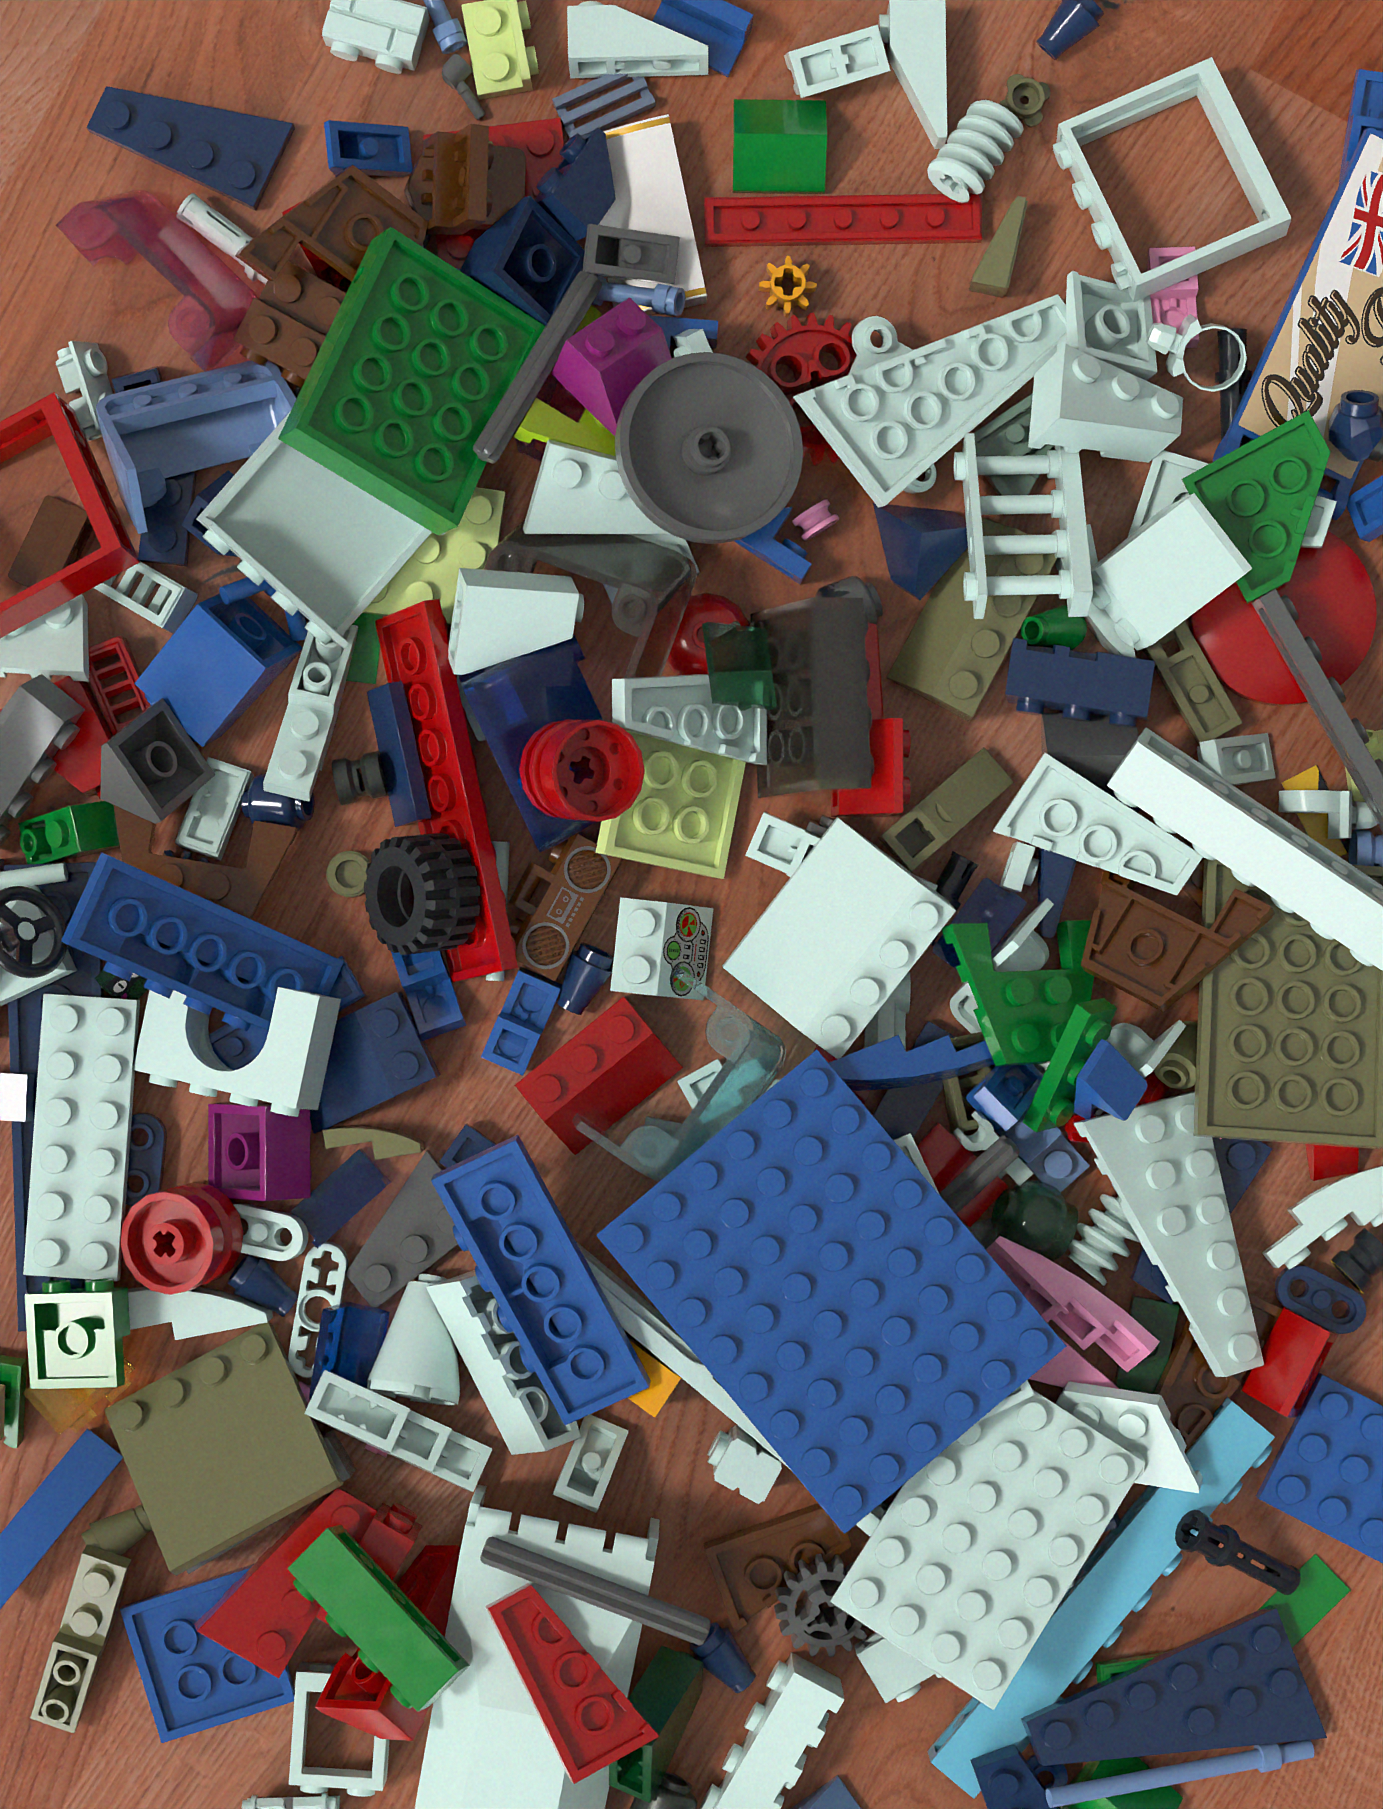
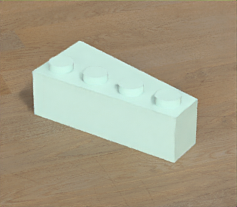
(494, 1361)
(777, 1736)

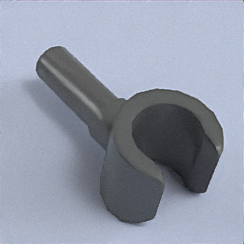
(454, 74)

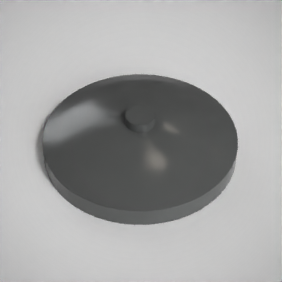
(708, 448)

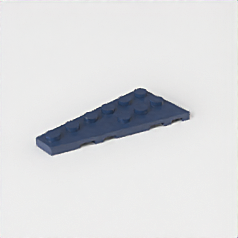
(1204, 1695)

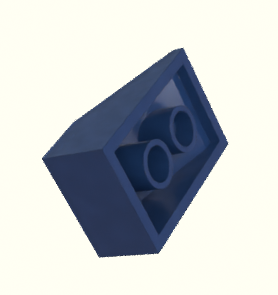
(372, 1060)

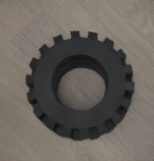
(421, 893)

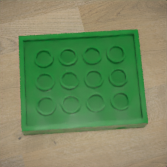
(410, 381)

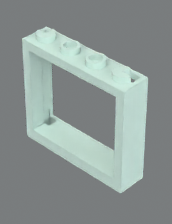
(1208, 85)

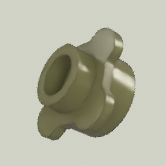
(1026, 87)

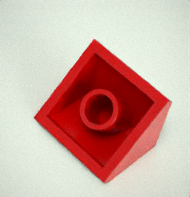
(1291, 1363)

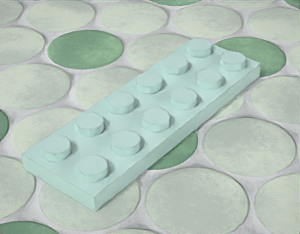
(81, 1137)

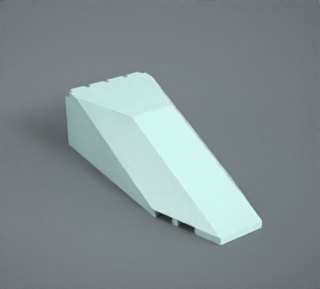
(483, 1729)

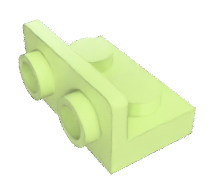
(498, 47)

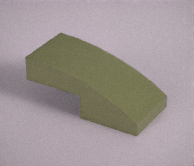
(385, 1141)

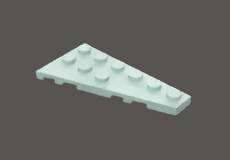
(918, 405)
(1183, 1221)

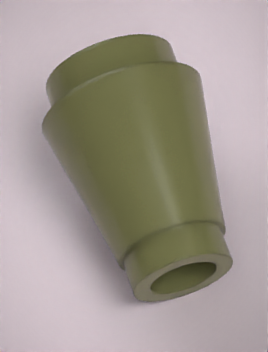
(118, 1531)

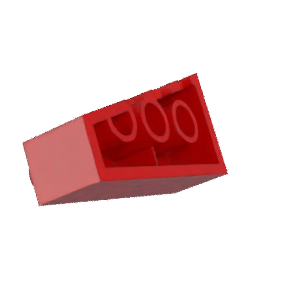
(263, 1611)

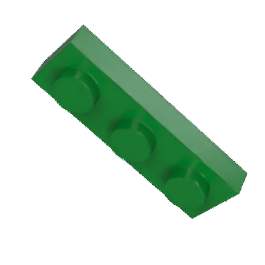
(1056, 1093)

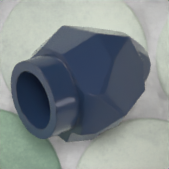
(1356, 424)

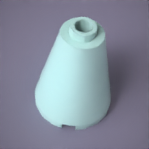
(418, 1351)

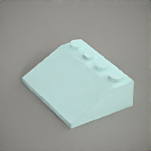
(838, 938)

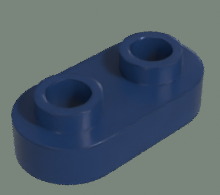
(148, 1159)
(1319, 1298)

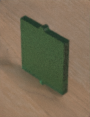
(739, 666)

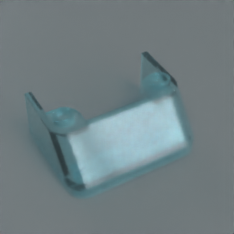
(752, 1063)

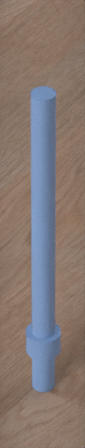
(1262, 1757)

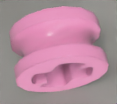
(815, 520)

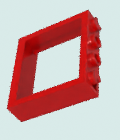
(117, 554)

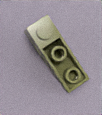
(946, 810)

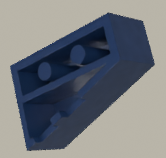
(1079, 683)

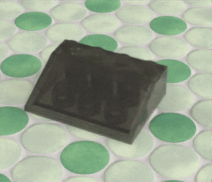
(821, 698)

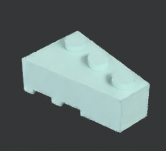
(1101, 408)

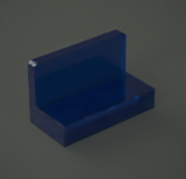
(341, 1197)
(349, 1342)

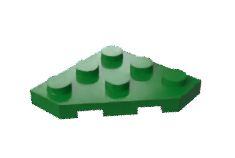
(1266, 499)

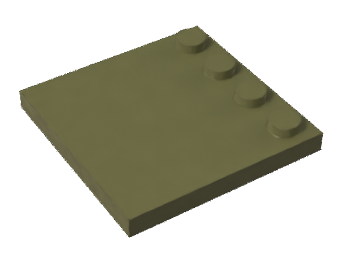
(222, 1448)

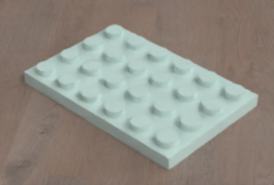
(988, 1543)

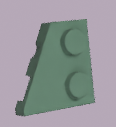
(1010, 437)

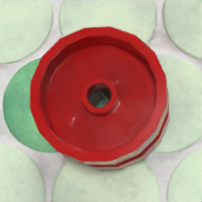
(181, 1238)

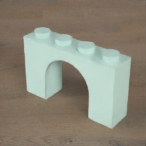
(285, 1073)

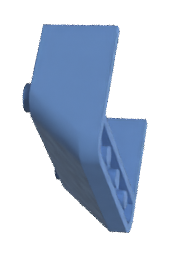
(188, 427)

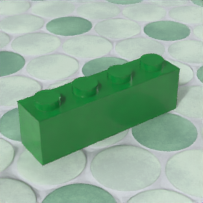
(378, 1618)

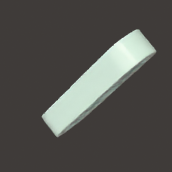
(313, 1273)

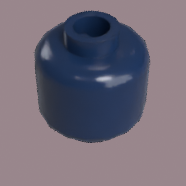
(275, 808)

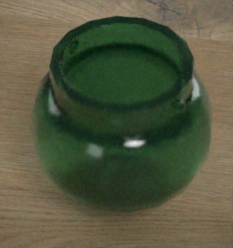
(1036, 1218)

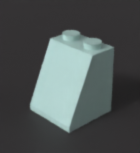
(1165, 572)

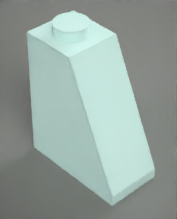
(509, 616)

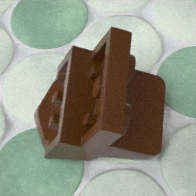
(465, 181)

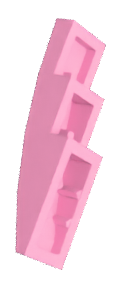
(1074, 1304)

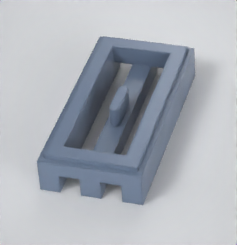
(596, 86)

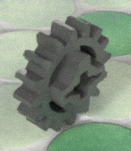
(810, 1620)

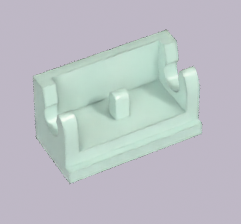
(837, 61)

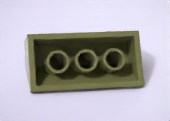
(951, 653)

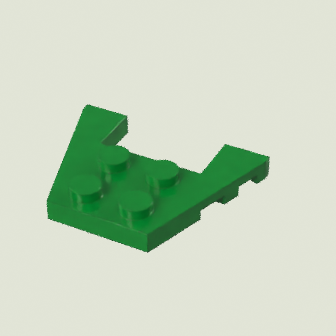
(1022, 1010)

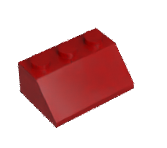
(599, 1074)

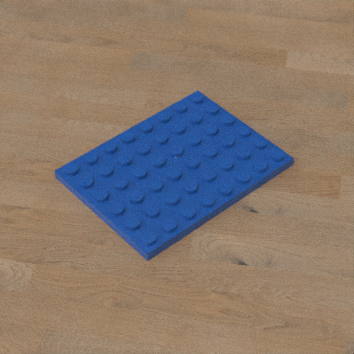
(831, 1291)

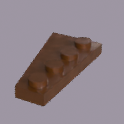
(1189, 1383)

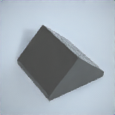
(1089, 747)
(152, 765)

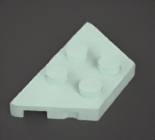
(1140, 1426)

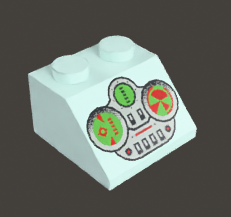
(654, 942)

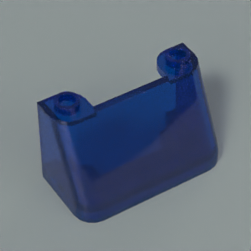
(518, 700)

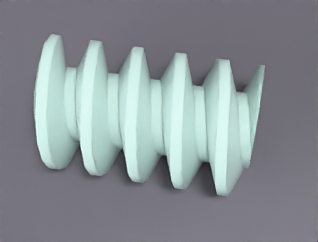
(974, 150)
(1102, 1239)

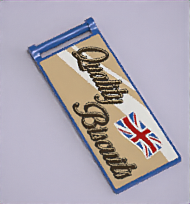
(1329, 325)

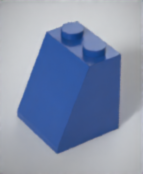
(217, 665)

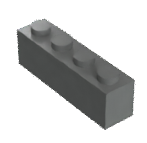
(31, 732)

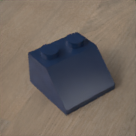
(526, 260)

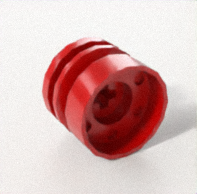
(605, 766)

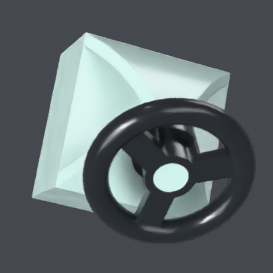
(30, 942)

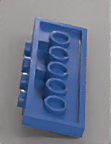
(191, 946)
(540, 1280)

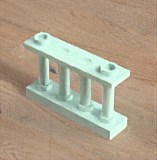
(1067, 543)

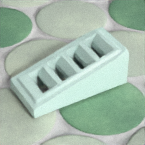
(169, 604)

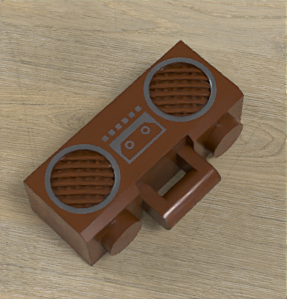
(575, 891)

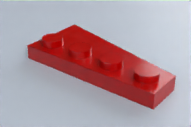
(573, 1696)

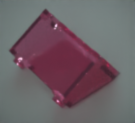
(141, 224)

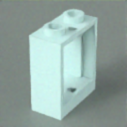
(313, 1678)

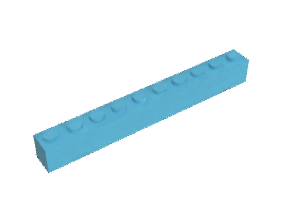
(1105, 1591)

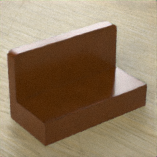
(51, 542)

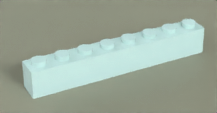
(1253, 844)

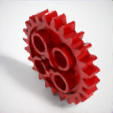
(800, 350)

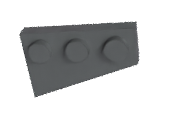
(407, 1238)

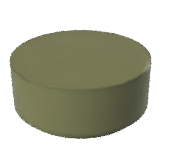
(347, 873)

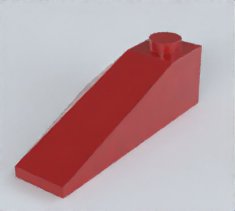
(363, 1696)

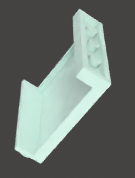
(309, 536)

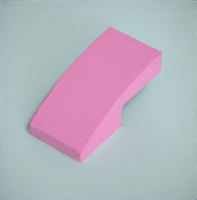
(1176, 301)

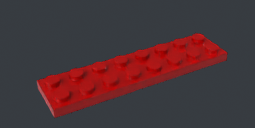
(417, 654)

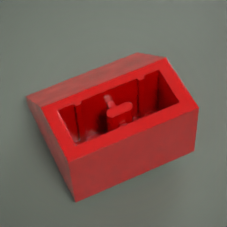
(889, 787)

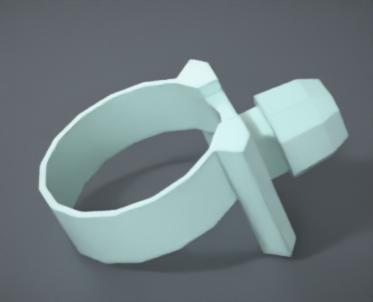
(1165, 339)
(1342, 812)

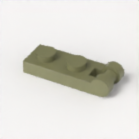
(1193, 686)

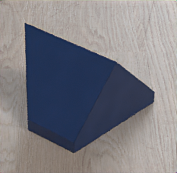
(920, 544)

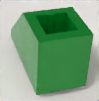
(69, 833)

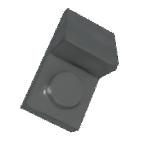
(630, 254)

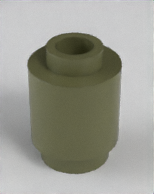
(1179, 1064)

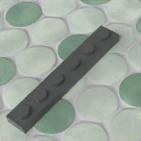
(1324, 698)

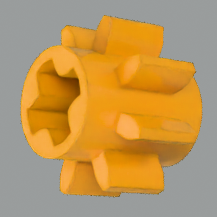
(798, 281)

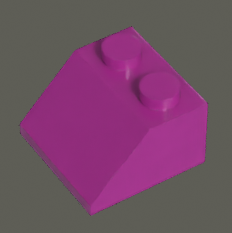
(610, 360)
(258, 1152)

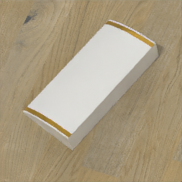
(653, 198)

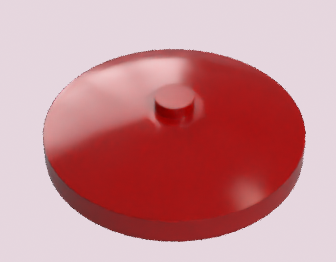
(1333, 608)

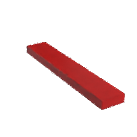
(841, 220)

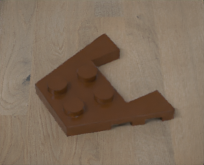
(334, 226)
(223, 885)
(1157, 950)

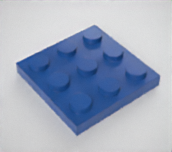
(1333, 1467)
(187, 1675)

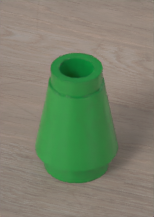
(1054, 628)

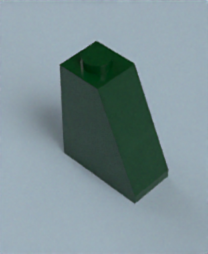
(665, 1701)

